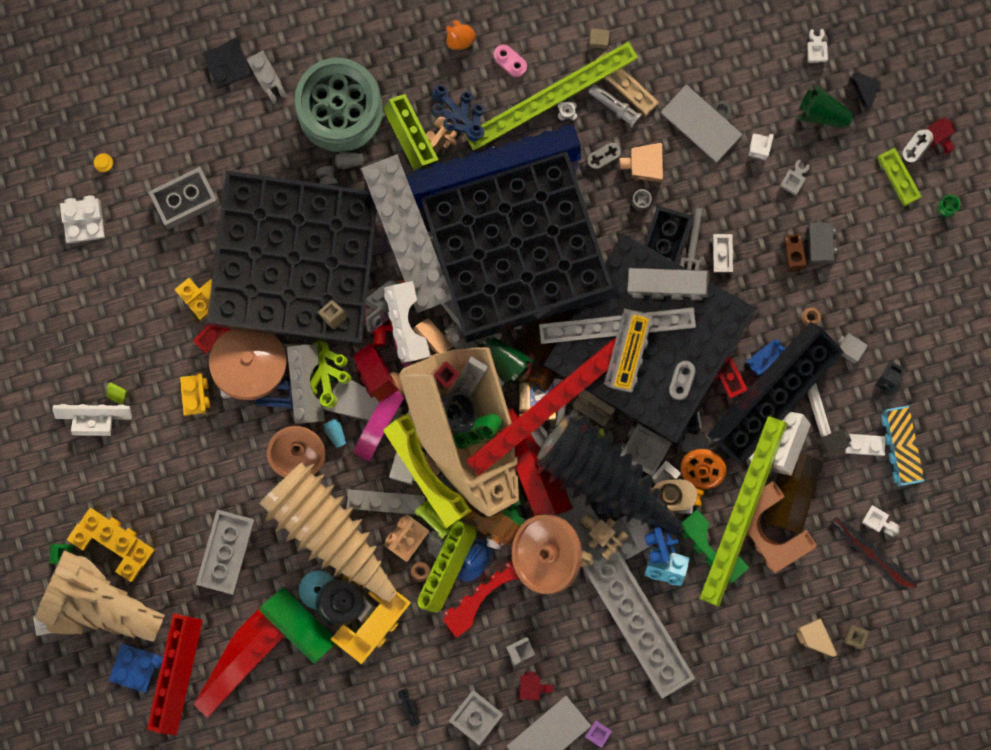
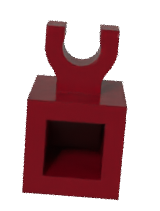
(941, 132)
(444, 375)
(531, 687)

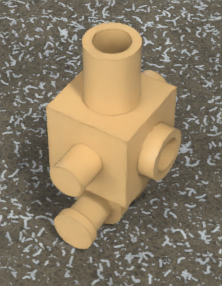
(602, 533)

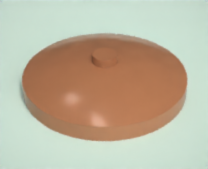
(247, 364)
(546, 554)

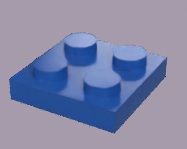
(133, 668)

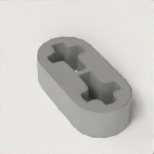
(606, 159)

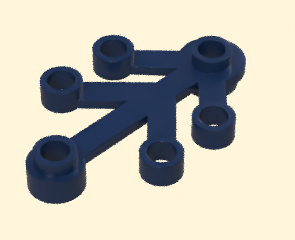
(472, 129)

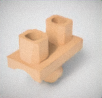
(443, 137)

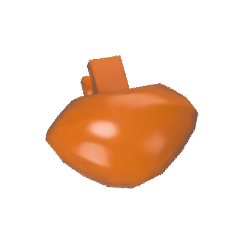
(459, 36)

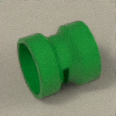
(952, 205)

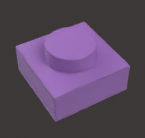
(598, 734)

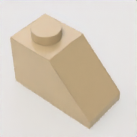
(816, 637)

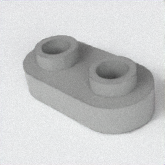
(681, 380)

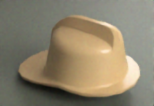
(677, 493)

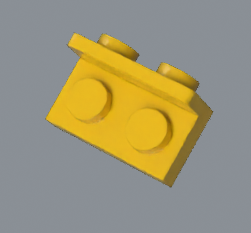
(194, 394)

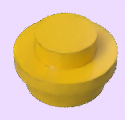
(103, 162)

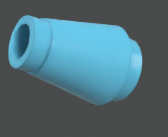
(335, 433)

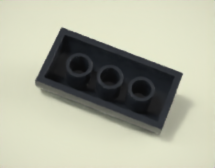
(669, 232)

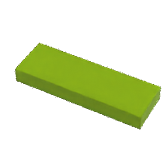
(899, 177)

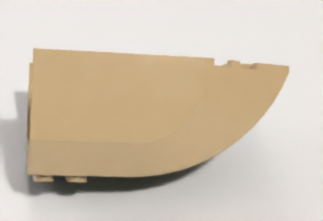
(498, 484)

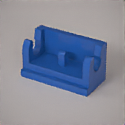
(765, 357)

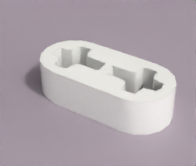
(921, 148)

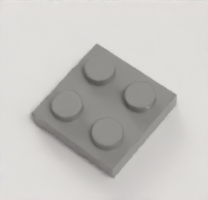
(476, 717)

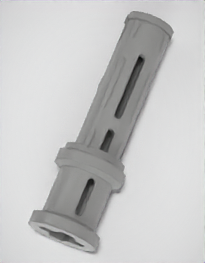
(622, 110)

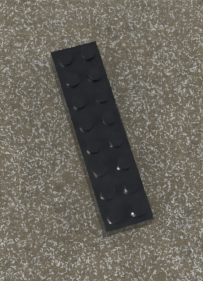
(775, 392)

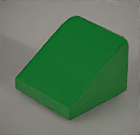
(57, 550)

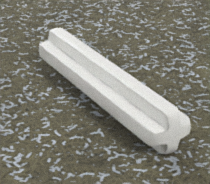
(818, 411)

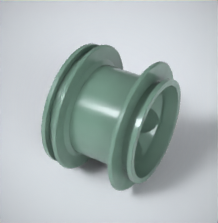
(354, 131)

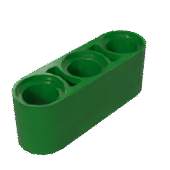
(483, 430)

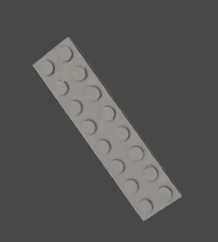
(407, 232)

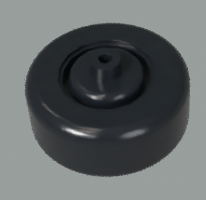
(339, 602)

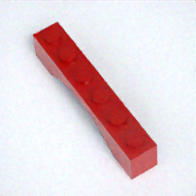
(462, 617)

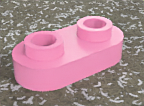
(508, 61)

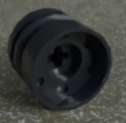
(459, 412)

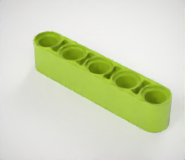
(447, 566)

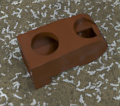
(794, 253)

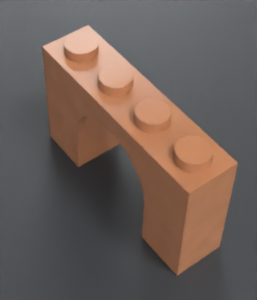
(776, 553)

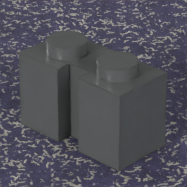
(820, 243)

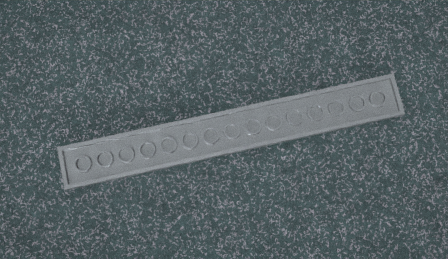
(627, 602)

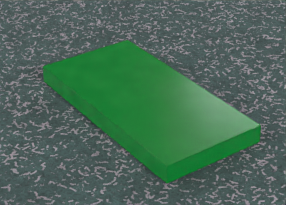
(298, 625)

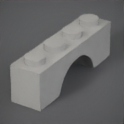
(305, 404)

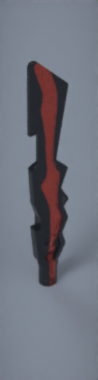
(873, 554)

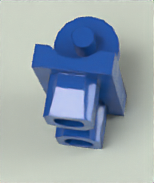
(657, 538)

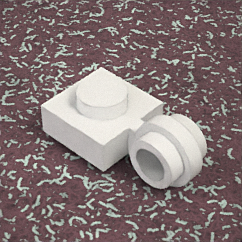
(877, 519)

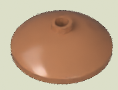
(285, 458)

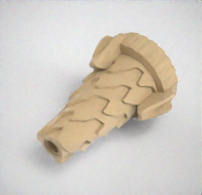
(83, 596)

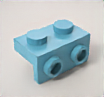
(672, 572)

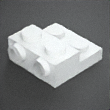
(82, 219)

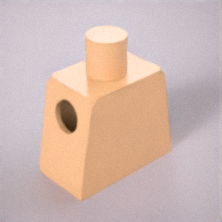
(645, 163)

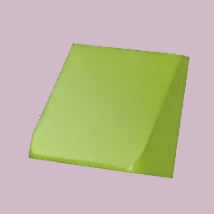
(116, 393)

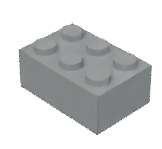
(183, 198)

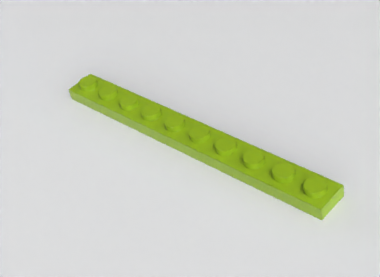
(555, 94)
(743, 511)

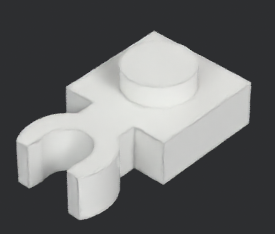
(816, 49)

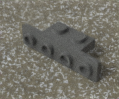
(378, 303)

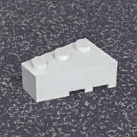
(791, 443)

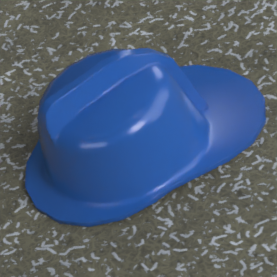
(476, 560)

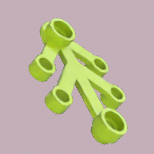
(323, 374)

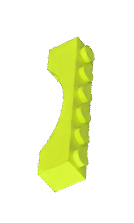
(447, 503)

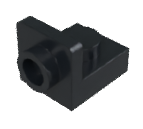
(890, 377)

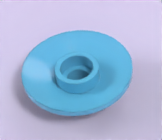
(307, 586)

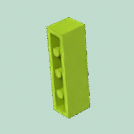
(410, 133)

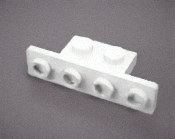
(92, 419)

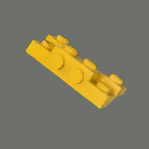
(195, 297)
(117, 539)
(374, 629)

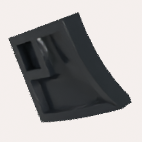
(227, 63)

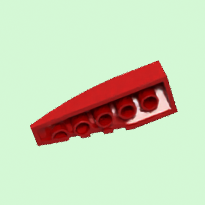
(542, 496)
(242, 655)

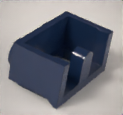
(277, 402)

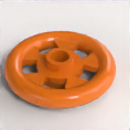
(700, 455)

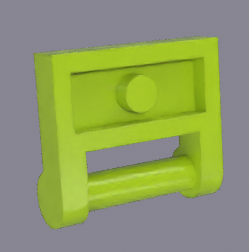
(428, 513)

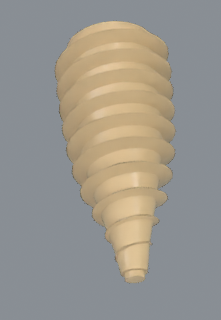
(326, 529)

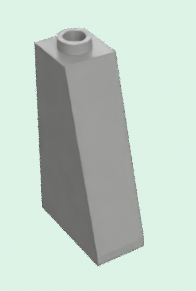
(355, 402)

